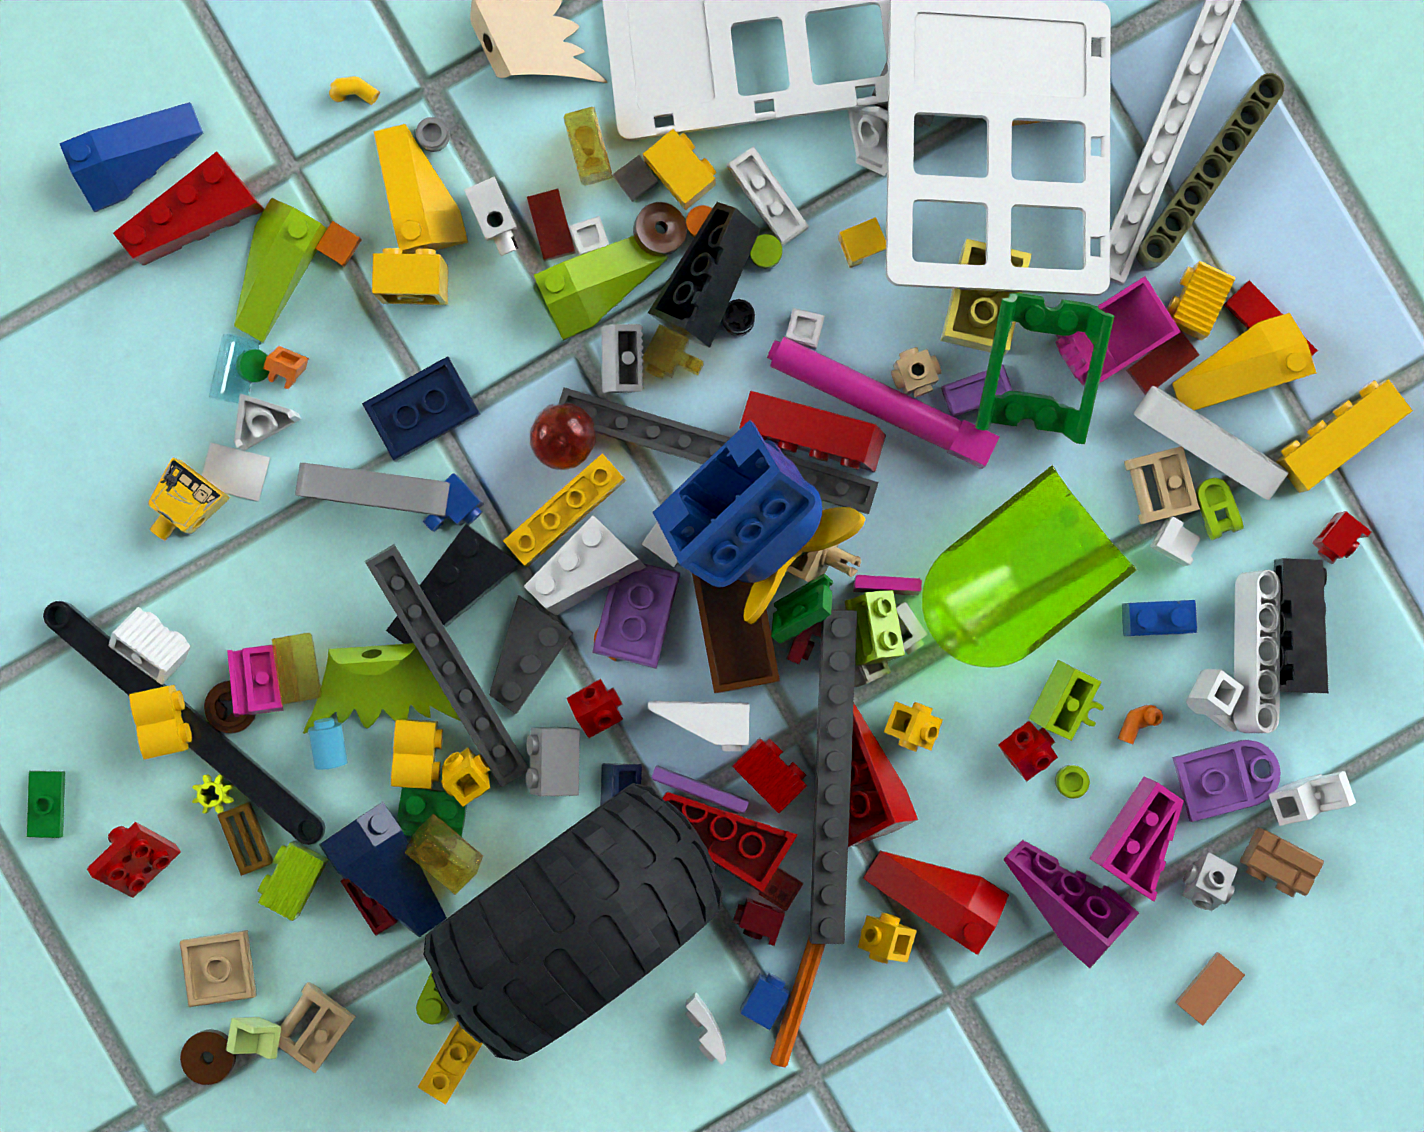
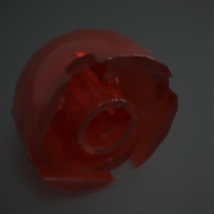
(562, 436)

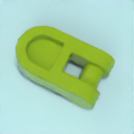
(1215, 495)
(430, 1005)

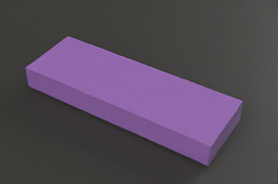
(700, 789)

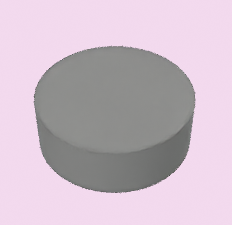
(432, 134)

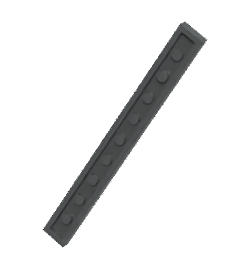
(699, 445)
(833, 778)

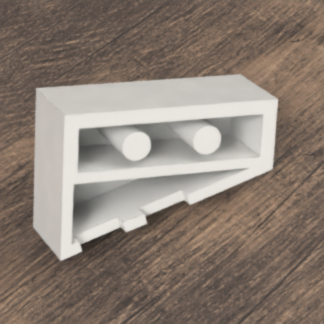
(582, 567)

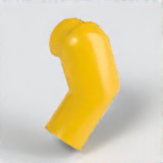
(353, 86)

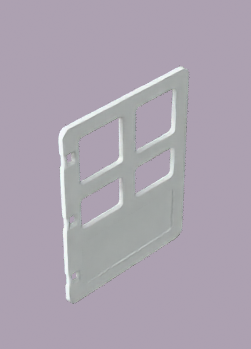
(682, 64)

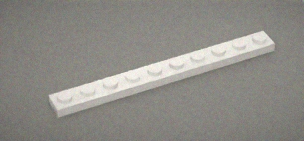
(1168, 134)

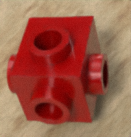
(596, 708)
(1029, 750)

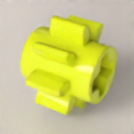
(204, 797)

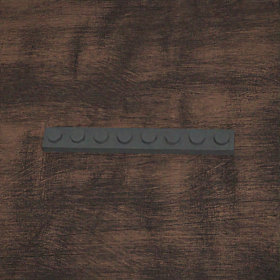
(447, 665)

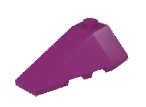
(1078, 911)

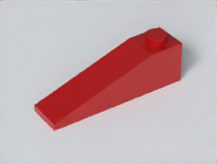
(876, 792)
(948, 899)

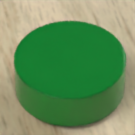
(251, 365)

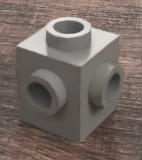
(1209, 882)

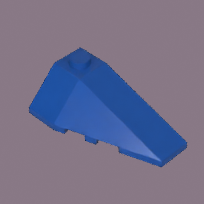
(123, 155)

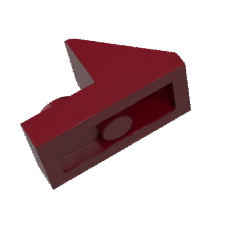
(802, 646)

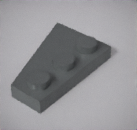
(527, 654)

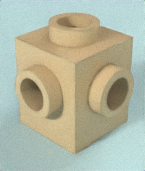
(910, 383)

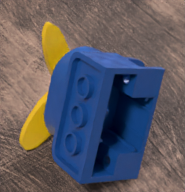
(750, 518)

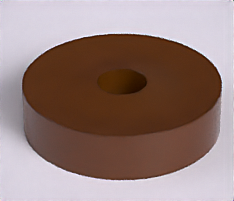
(670, 219)
(194, 1063)

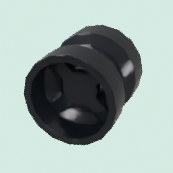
(737, 312)

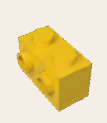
(680, 168)

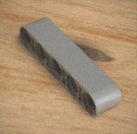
(372, 489)

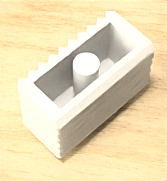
(150, 645)

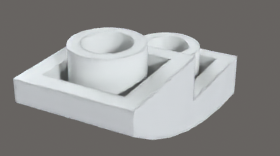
(710, 1037)

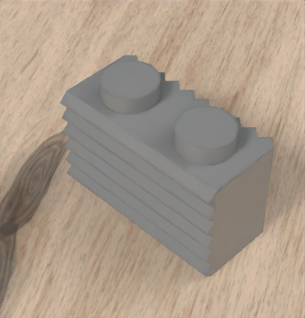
(622, 358)

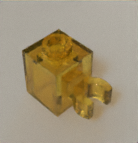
(668, 352)

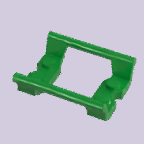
(1043, 409)

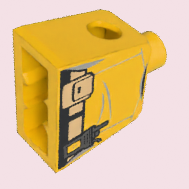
(183, 500)

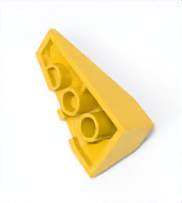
(417, 198)
(1254, 361)

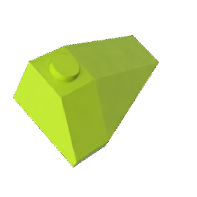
(276, 262)
(593, 283)

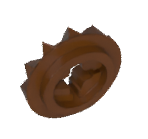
(216, 711)

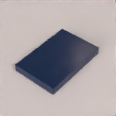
(421, 408)

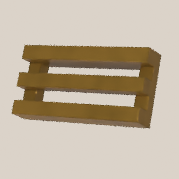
(257, 833)

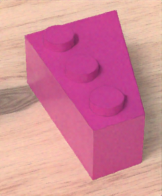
(1140, 837)

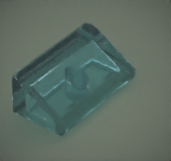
(226, 381)

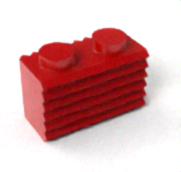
(770, 774)

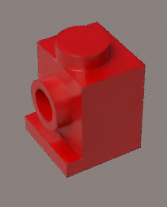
(1340, 537)

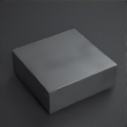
(635, 178)

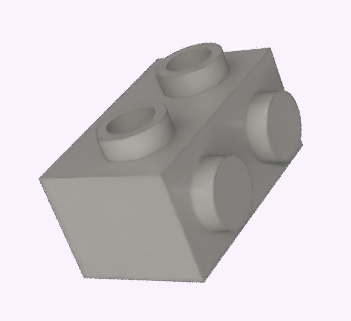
(553, 761)

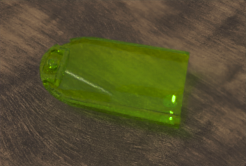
(1020, 576)

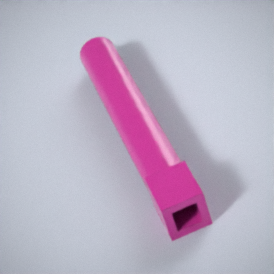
(884, 402)

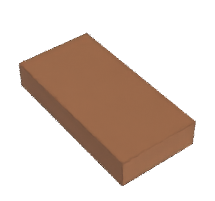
(1210, 988)

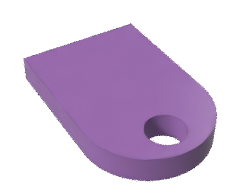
(1224, 778)

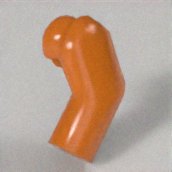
(1138, 719)

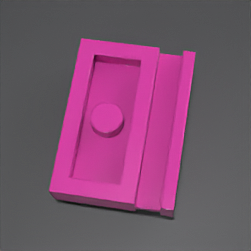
(254, 681)

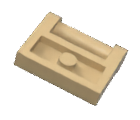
(1172, 482)
(322, 1031)

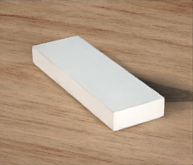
(767, 196)

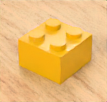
(410, 277)

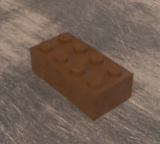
(736, 650)

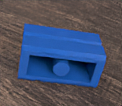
(1159, 618)

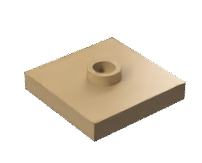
(218, 968)

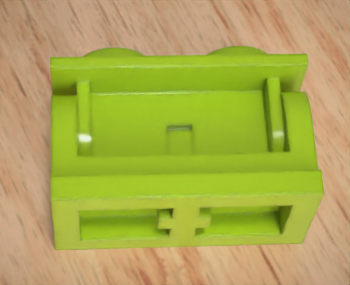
(877, 627)

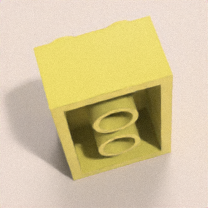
(975, 313)

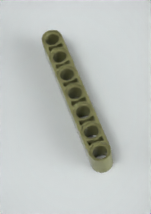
(1216, 156)

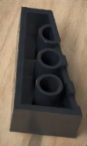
(706, 275)
(461, 578)
(1302, 625)

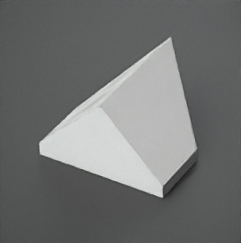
(870, 136)
(260, 420)

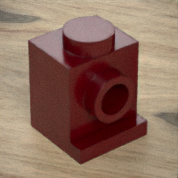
(759, 920)

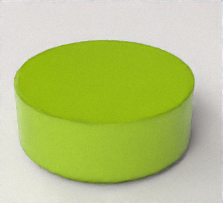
(766, 251)
(1072, 781)

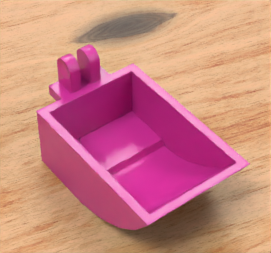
(1137, 329)

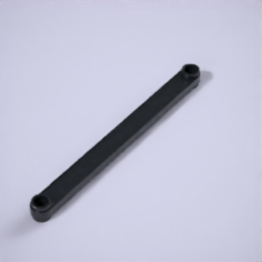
(206, 740)

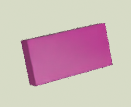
(899, 585)

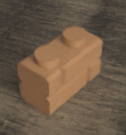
(1282, 862)

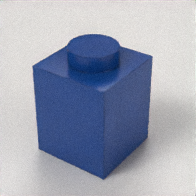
(765, 1000)

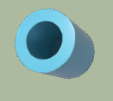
(327, 744)

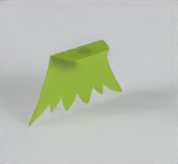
(378, 680)

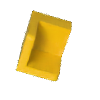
(862, 241)

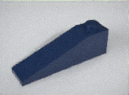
(375, 860)

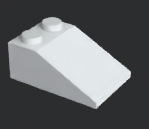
(714, 721)

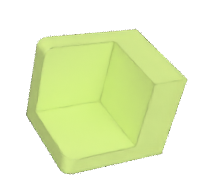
(253, 1035)

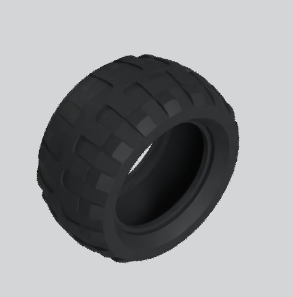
(574, 924)

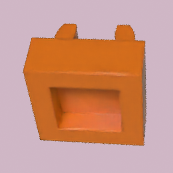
(286, 364)

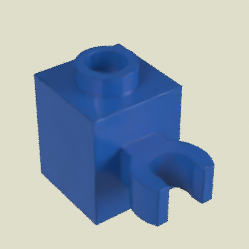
(461, 505)

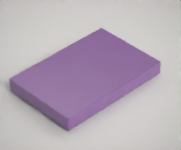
(637, 616)

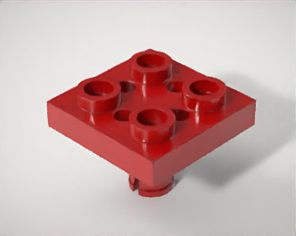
(132, 858)

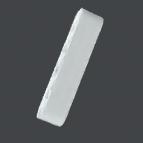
(1210, 442)
(1257, 651)

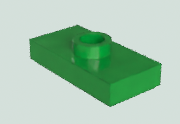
(46, 804)

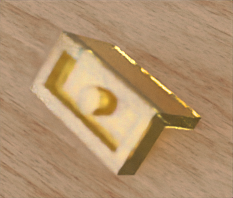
(296, 668)

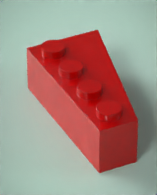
(189, 211)
(815, 431)
(735, 842)

